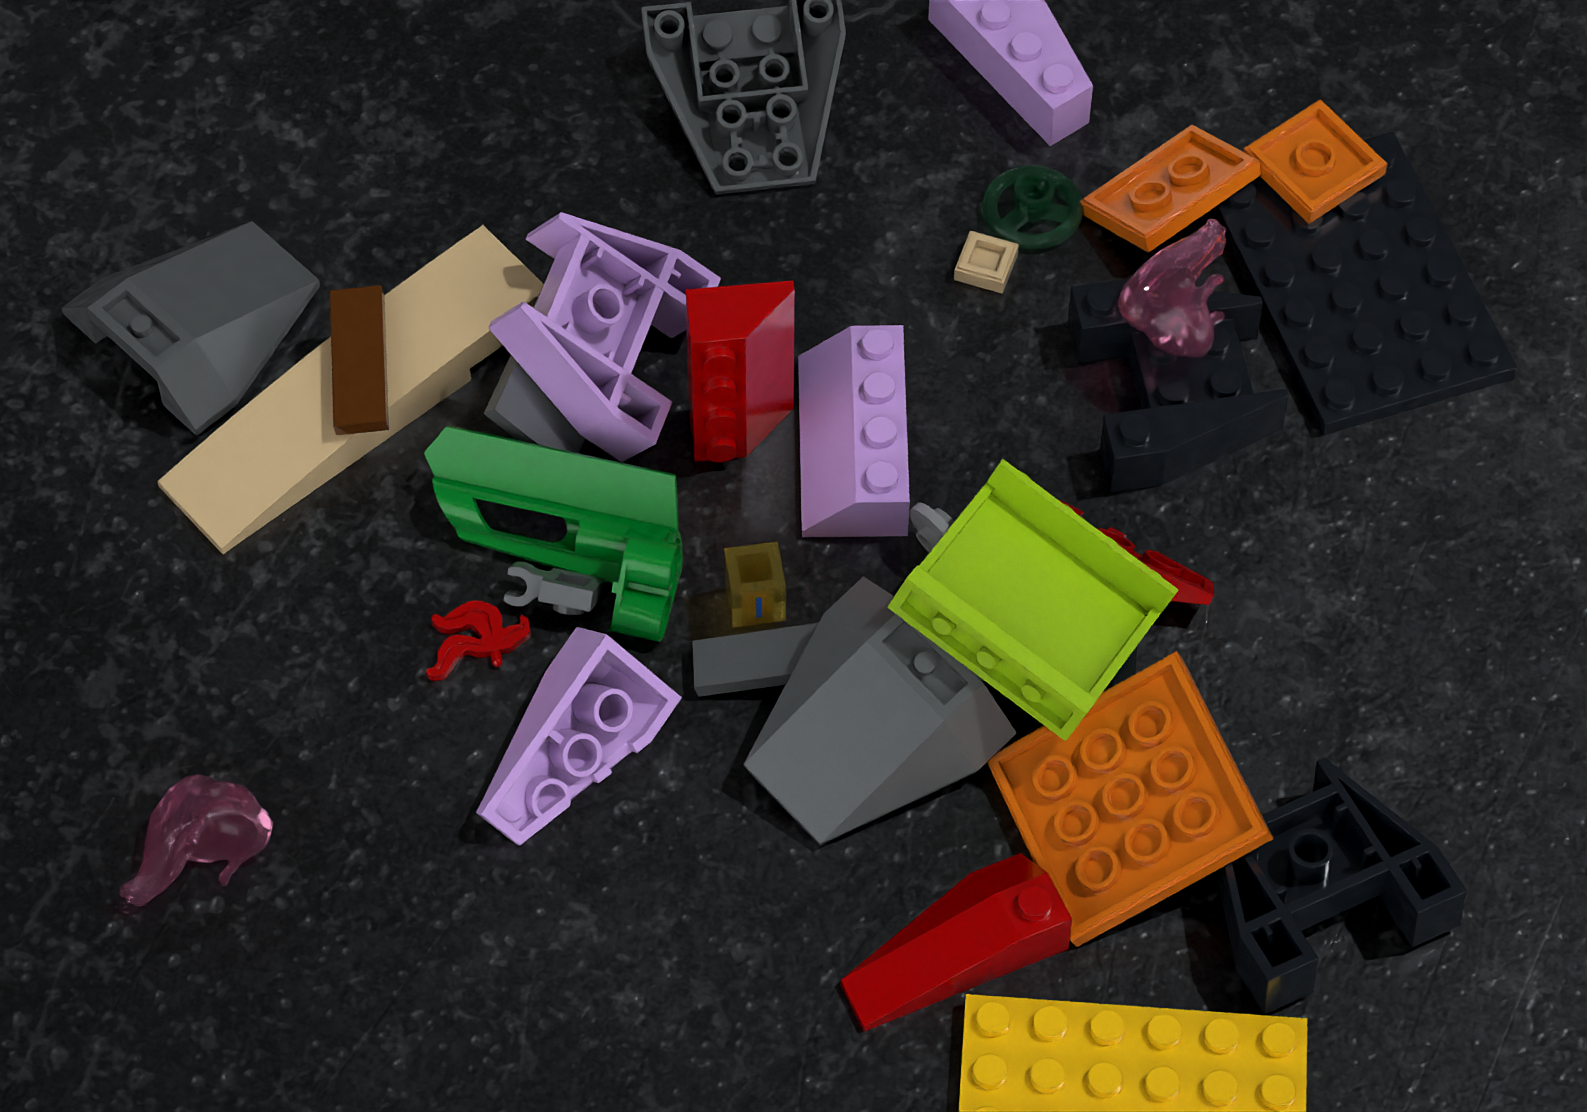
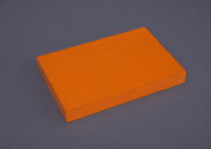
(1170, 188)

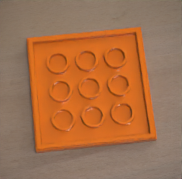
(1130, 799)

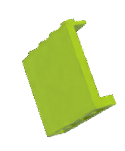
(1033, 599)

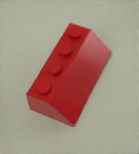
(738, 366)

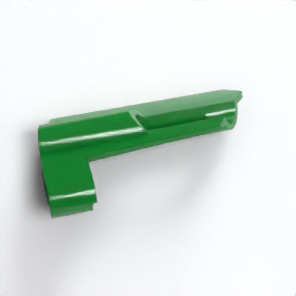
(615, 516)

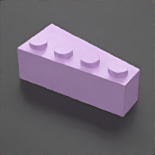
(1022, 57)

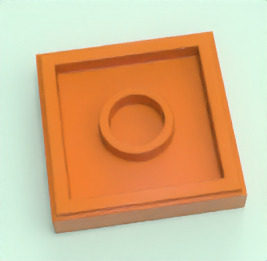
(1316, 161)

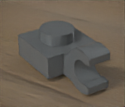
(566, 590)

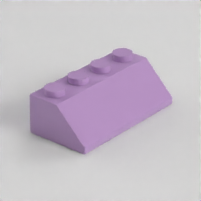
(854, 435)

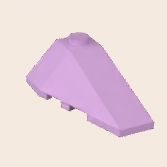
(579, 724)

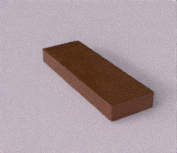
(359, 360)

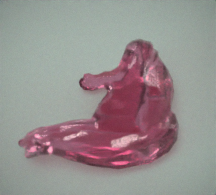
(1164, 294)
(199, 824)

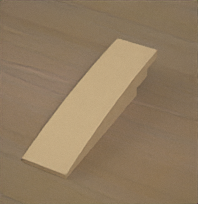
(286, 437)

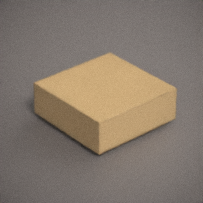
(986, 262)

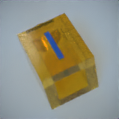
(755, 584)

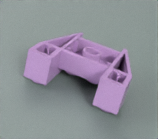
(593, 324)

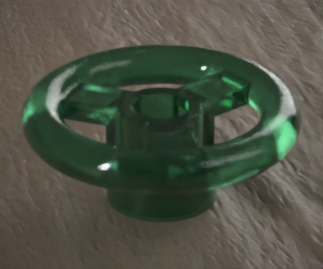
(1033, 201)

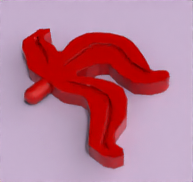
(488, 624)

